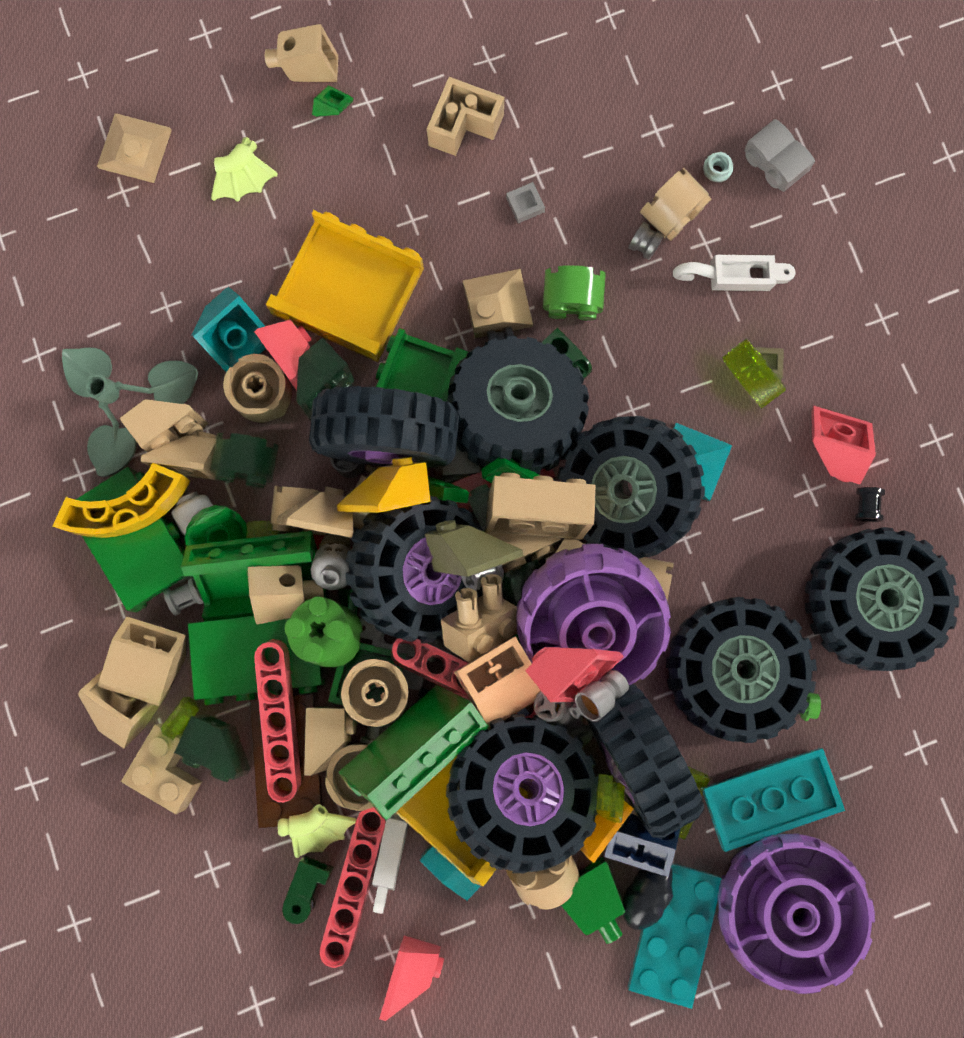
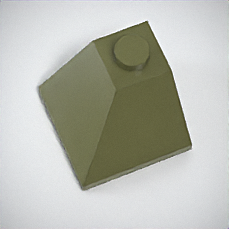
(467, 550)

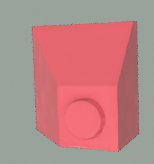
(285, 346)
(843, 444)
(566, 671)
(412, 974)

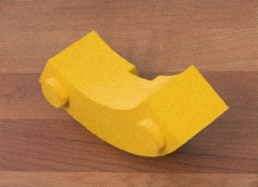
(126, 514)

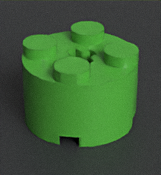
(574, 292)
(324, 632)

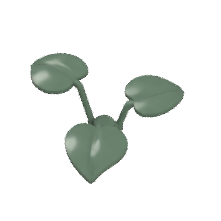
(88, 376)

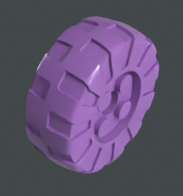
(596, 602)
(759, 905)

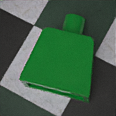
(596, 902)

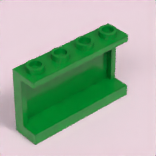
(418, 366)
(141, 561)
(222, 569)
(225, 661)
(413, 750)

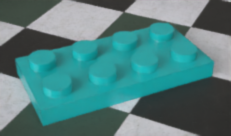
(772, 799)
(674, 948)

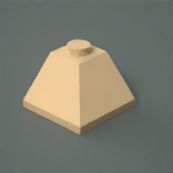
(134, 148)
(497, 302)
(186, 455)
(320, 514)
(116, 714)
(325, 734)

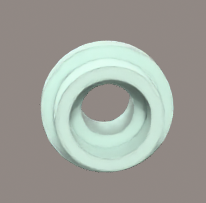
(718, 159)

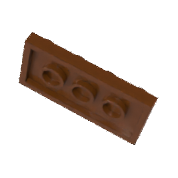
(309, 792)

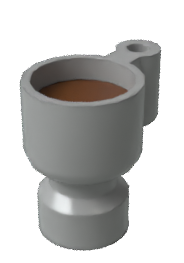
(599, 697)

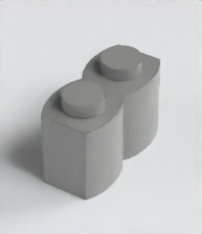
(778, 155)

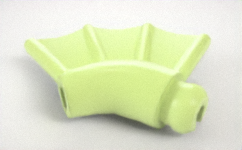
(240, 172)
(314, 829)

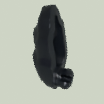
(647, 899)

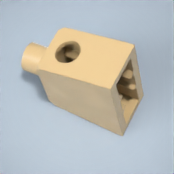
(305, 55)
(278, 591)

